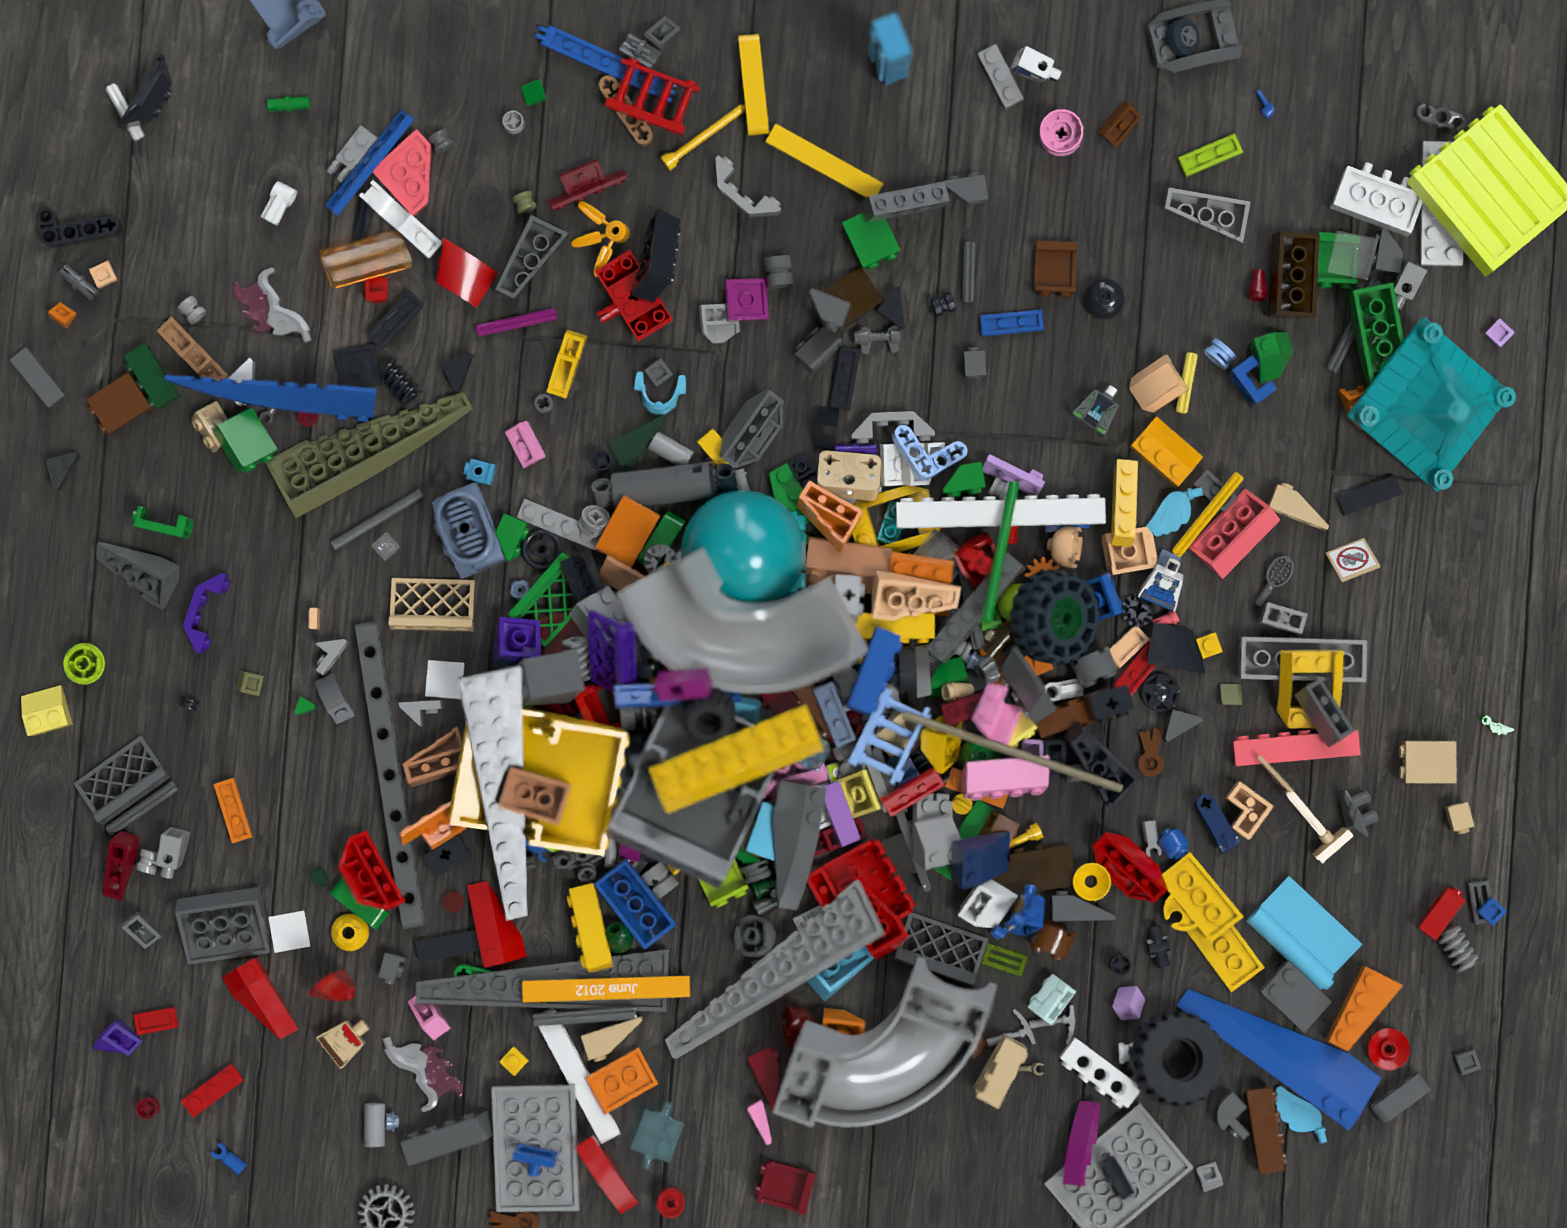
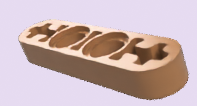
(645, 128)

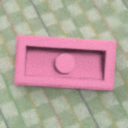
(525, 444)

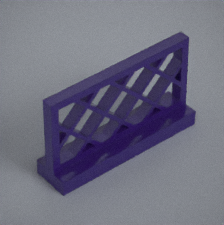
(623, 656)

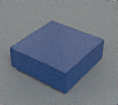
(1491, 911)

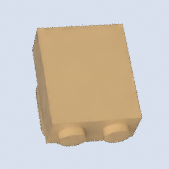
(1428, 761)

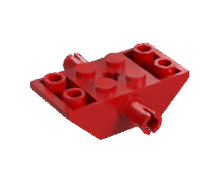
(640, 315)

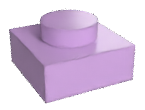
(1499, 333)

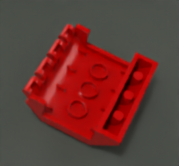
(871, 869)

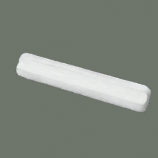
(121, 107)

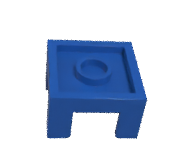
(1246, 385)

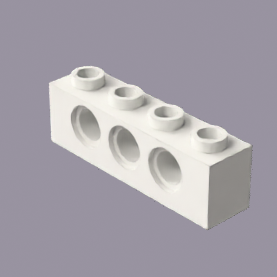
(1077, 1049)

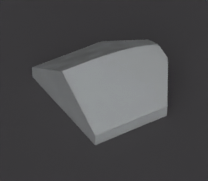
(715, 324)

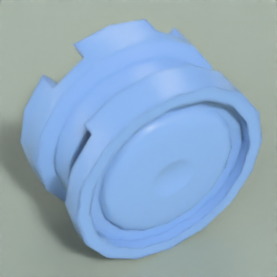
(1219, 354)

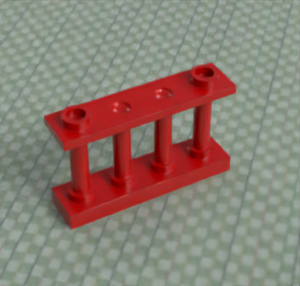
(637, 110)

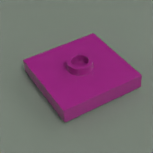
(746, 299)

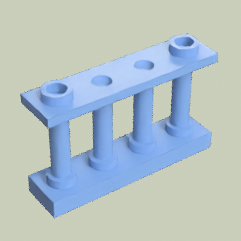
(868, 738)

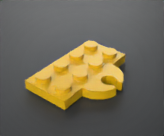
(1198, 900)

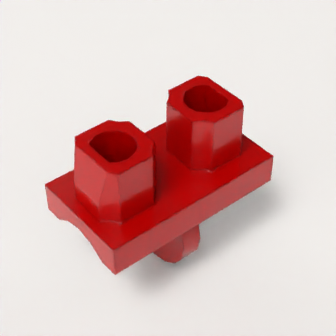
(977, 560)

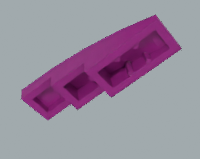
(1080, 1143)

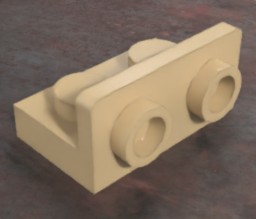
(205, 422)

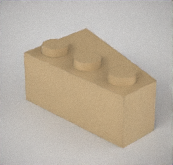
(1000, 1070)

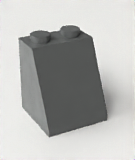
(551, 678)

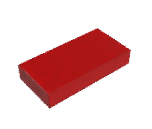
(156, 1020)

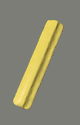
(1187, 377)

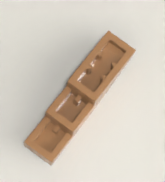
(191, 350)

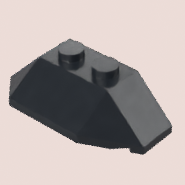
(149, 96)

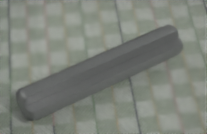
(968, 272)

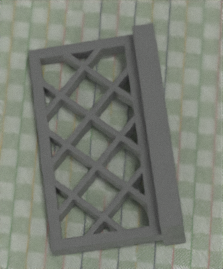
(132, 794)
(941, 968)

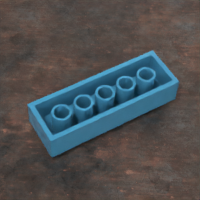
(889, 49)

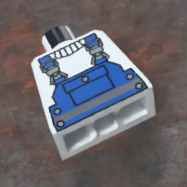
(1027, 63)
(1163, 585)

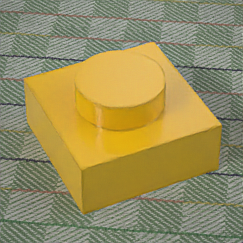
(1208, 645)
(514, 1061)

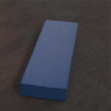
(1011, 323)

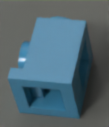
(487, 475)

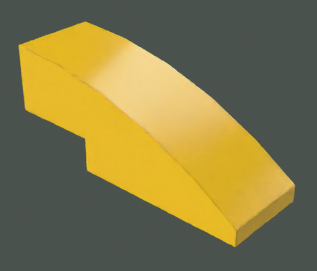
(566, 363)

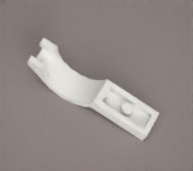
(401, 220)

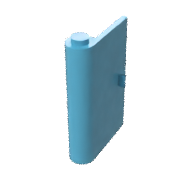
(1304, 933)

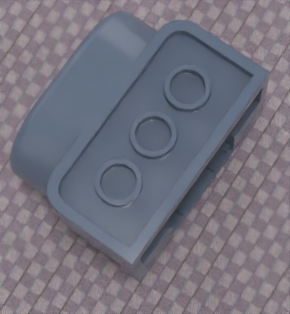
(477, 548)

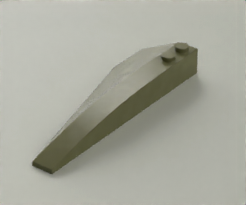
(335, 463)

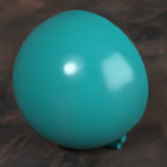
(751, 545)

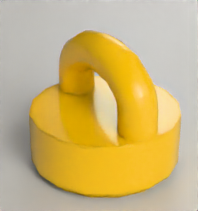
(961, 805)

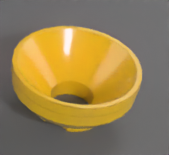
(1100, 889)
(361, 932)

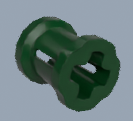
(764, 887)

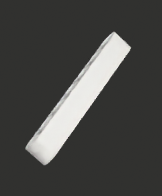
(575, 1072)

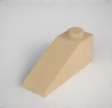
(1293, 505)
(604, 1040)

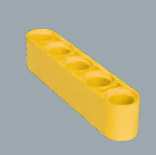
(753, 84)

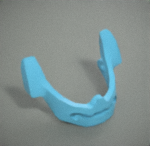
(658, 407)

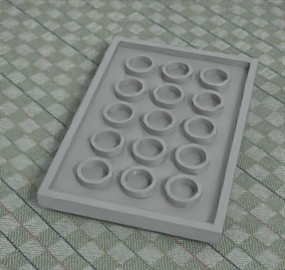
(542, 1119)
(1147, 1160)

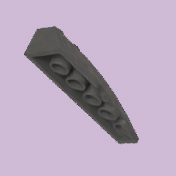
(796, 833)

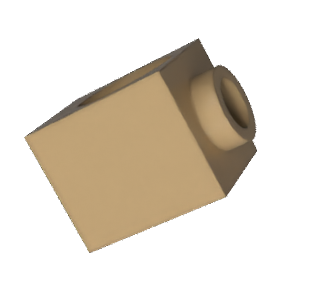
(1459, 817)

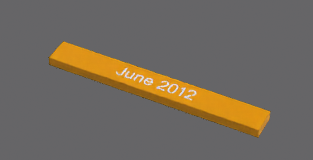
(606, 988)

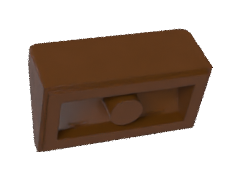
(1119, 124)

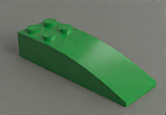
(1375, 326)

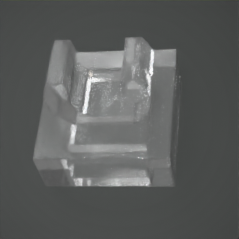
(386, 546)

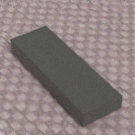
(37, 377)

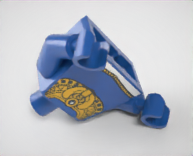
(1025, 915)

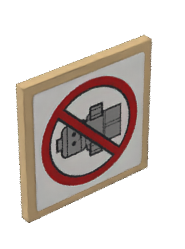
(1352, 560)

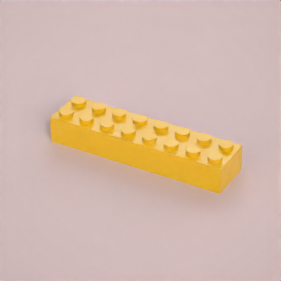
(736, 759)

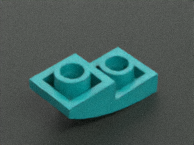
(888, 531)

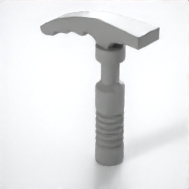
(1070, 1019)
(1021, 1033)

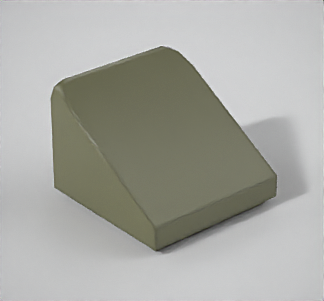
(249, 683)
(1230, 694)

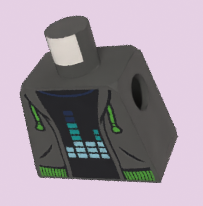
(1097, 410)

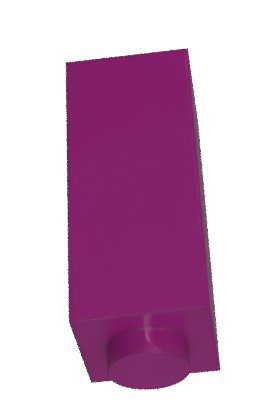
(683, 684)

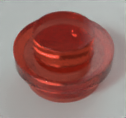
(453, 902)

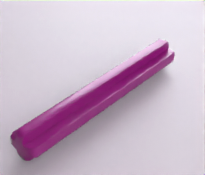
(516, 322)

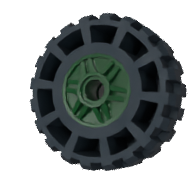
(1054, 616)

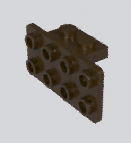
(1039, 867)

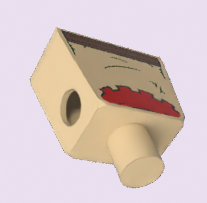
(344, 1041)

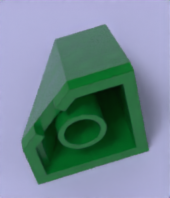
(1272, 355)

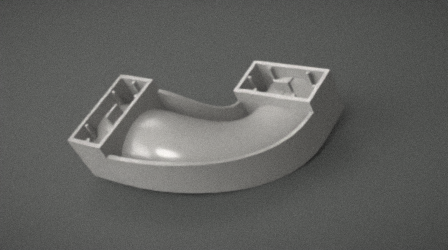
(741, 643)
(890, 1067)

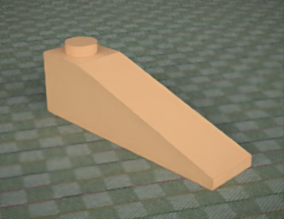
(904, 595)

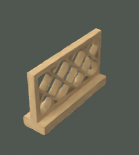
(428, 621)

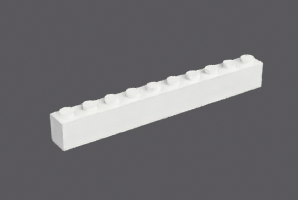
(990, 511)

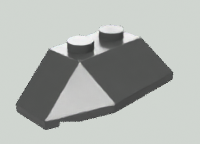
(752, 429)

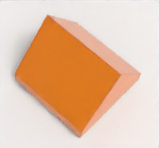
(62, 314)

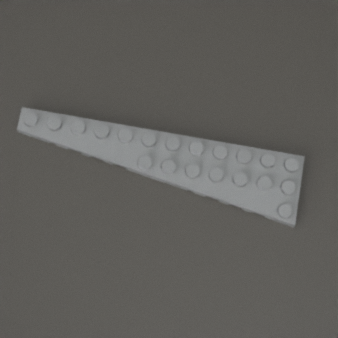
(822, 942)

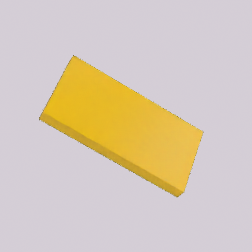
(1228, 956)

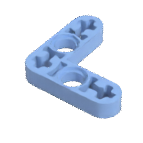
(928, 461)

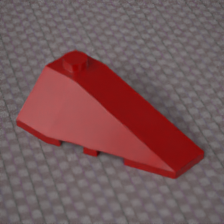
(497, 937)
(258, 994)

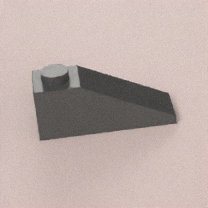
(1070, 908)

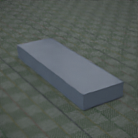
(834, 714)

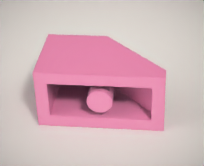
(429, 1018)

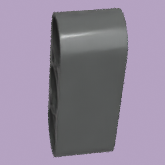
(1400, 1097)

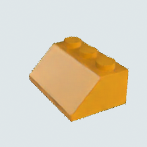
(1166, 452)

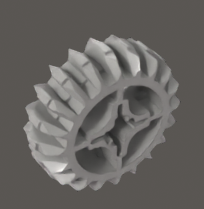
(377, 1209)

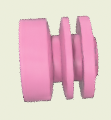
(1053, 123)

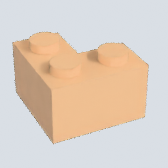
(1252, 807)

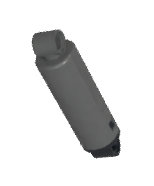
(666, 484)

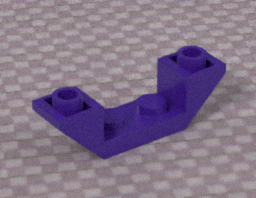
(199, 639)

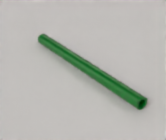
(1000, 552)

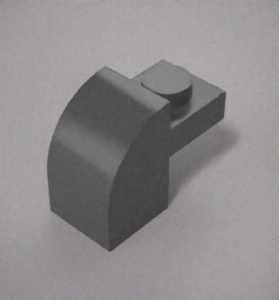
(334, 698)
(1227, 1111)

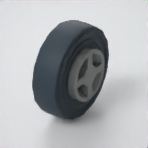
(1183, 37)

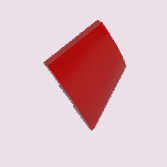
(463, 273)

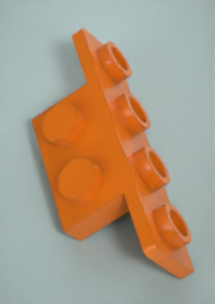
(433, 828)

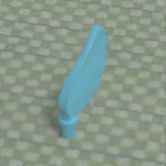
(1173, 512)
(1299, 1114)

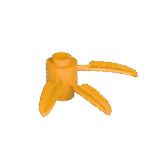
(596, 237)

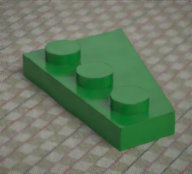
(786, 488)

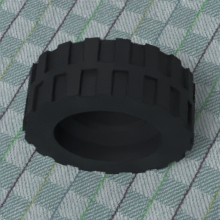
(907, 669)

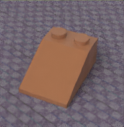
(534, 796)

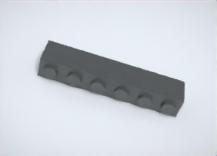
(971, 612)

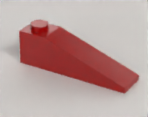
(980, 542)
(893, 928)
(335, 987)

